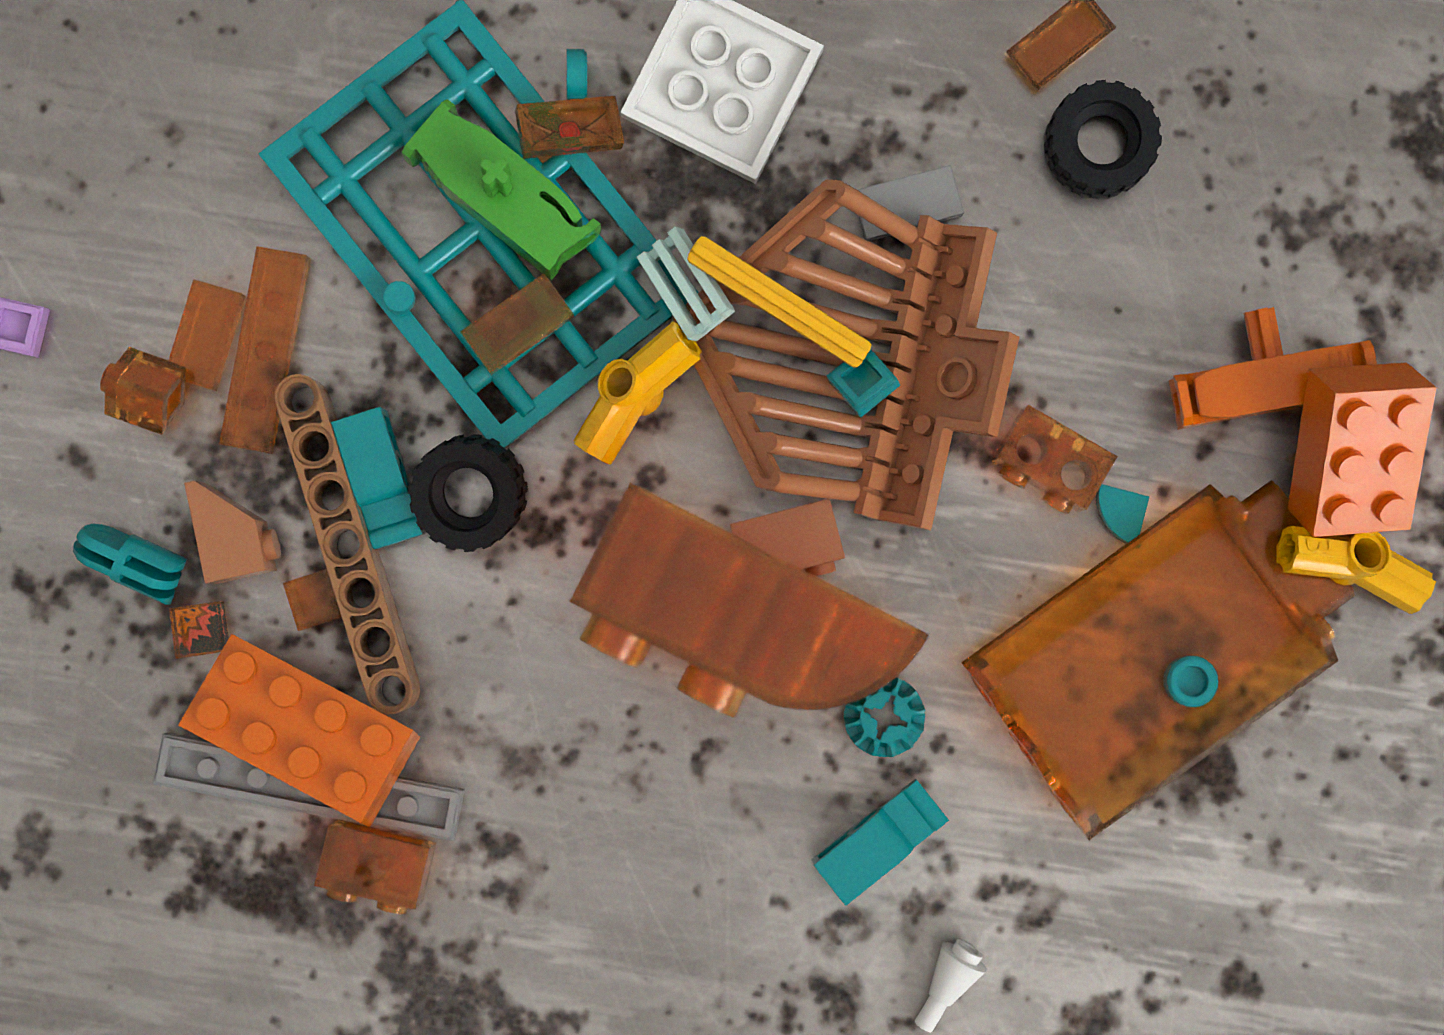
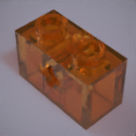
(353, 845)

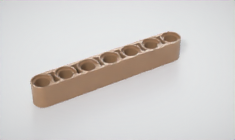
(365, 564)

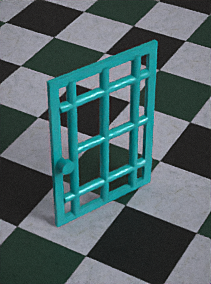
(398, 297)

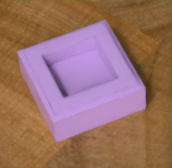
(22, 327)

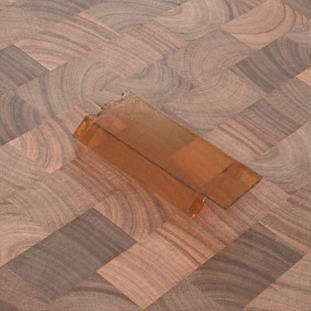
(1090, 663)

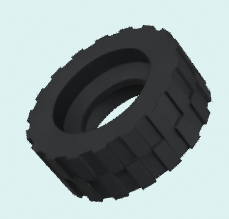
(1130, 111)
(429, 498)

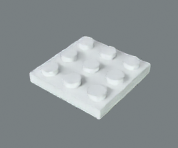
(722, 83)

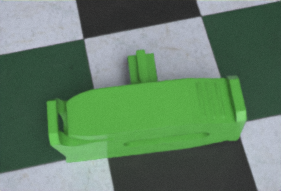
(500, 190)

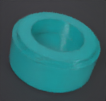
(576, 74)
(1190, 681)

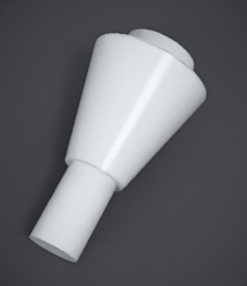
(955, 972)

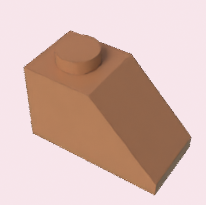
(798, 535)
(229, 536)

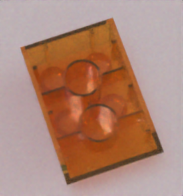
(733, 614)

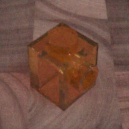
(143, 390)

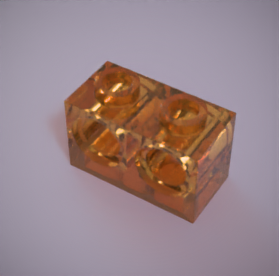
(1057, 447)

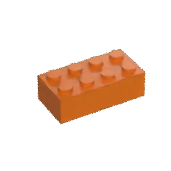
(300, 730)

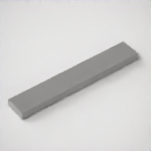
(207, 769)

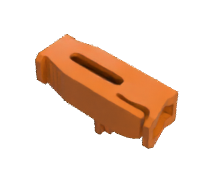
(1257, 386)

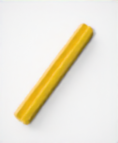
(779, 301)

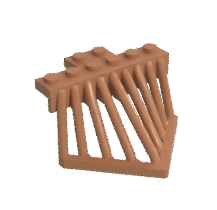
(945, 365)

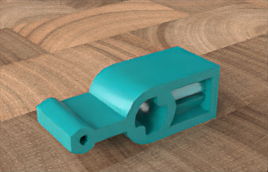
(377, 476)
(879, 842)

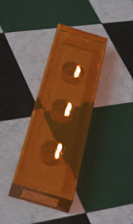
(264, 349)

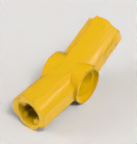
(634, 390)
(1377, 571)

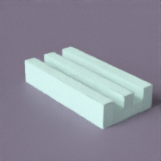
(662, 251)

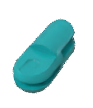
(130, 561)

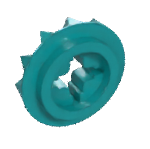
(894, 739)

